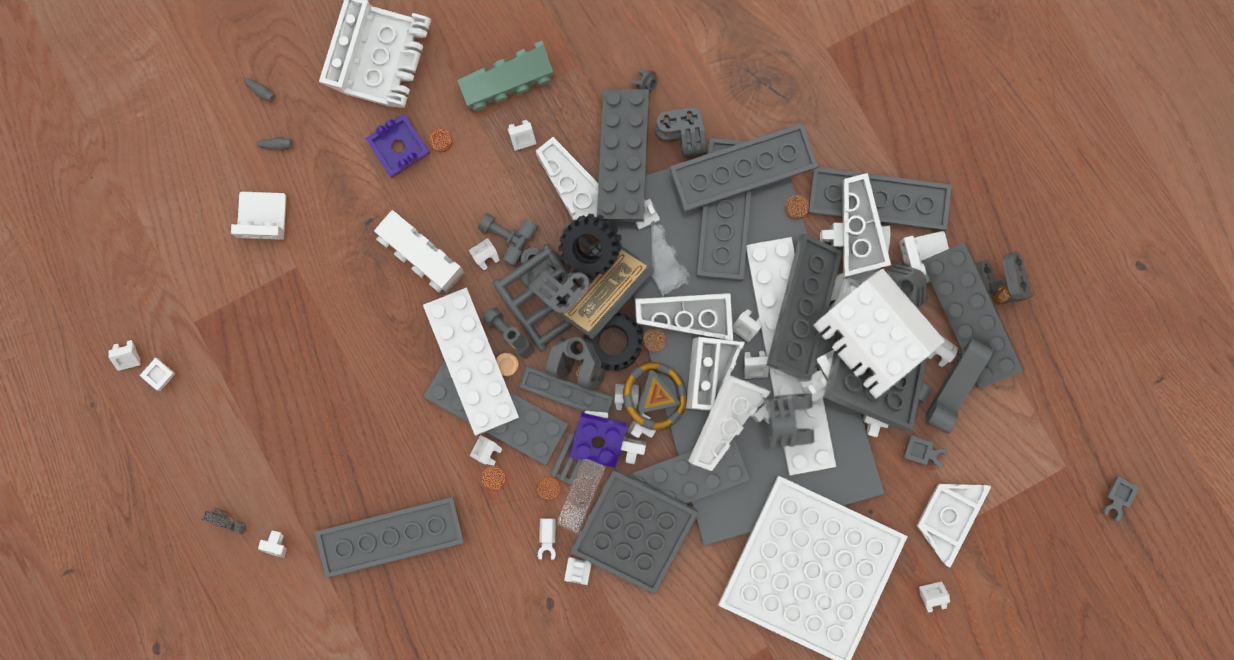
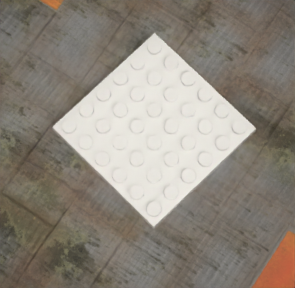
(812, 570)

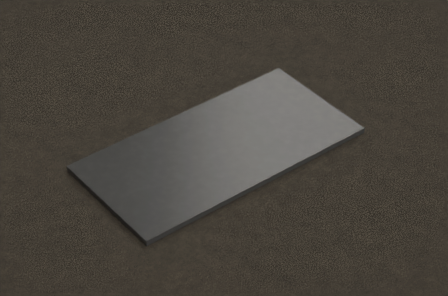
(738, 507)

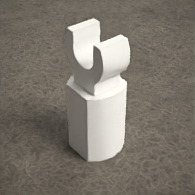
(547, 536)

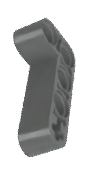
(957, 385)

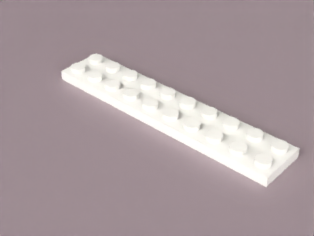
(769, 273)

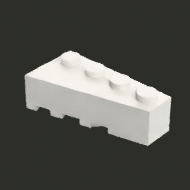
(862, 232)
(419, 252)
(695, 314)

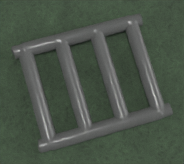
(513, 304)

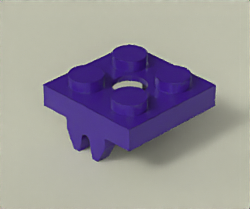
(394, 130)
(592, 426)

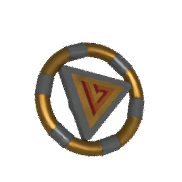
(655, 395)

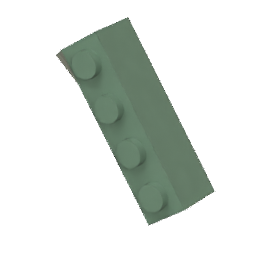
(507, 78)

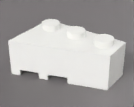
(708, 369)

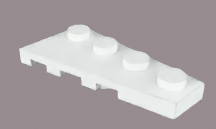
(569, 178)
(730, 411)

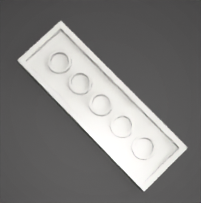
(471, 361)

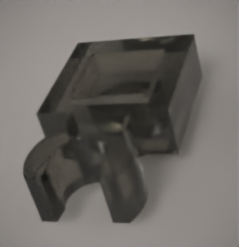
(219, 518)

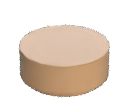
(507, 364)

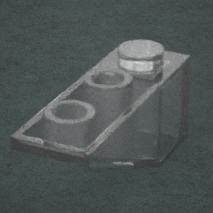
(667, 272)
(580, 495)

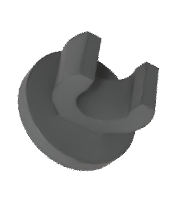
(648, 80)

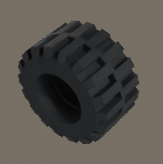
(577, 258)
(633, 347)

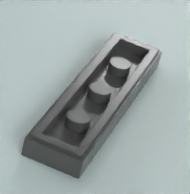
(565, 391)

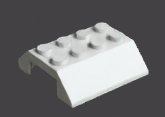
(374, 53)
(880, 332)

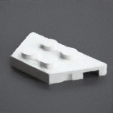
(950, 517)

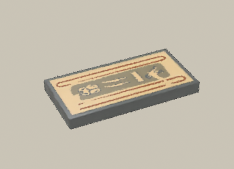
(608, 293)

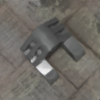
(690, 136)
(903, 275)
(1015, 278)
(549, 289)
(562, 359)
(783, 421)

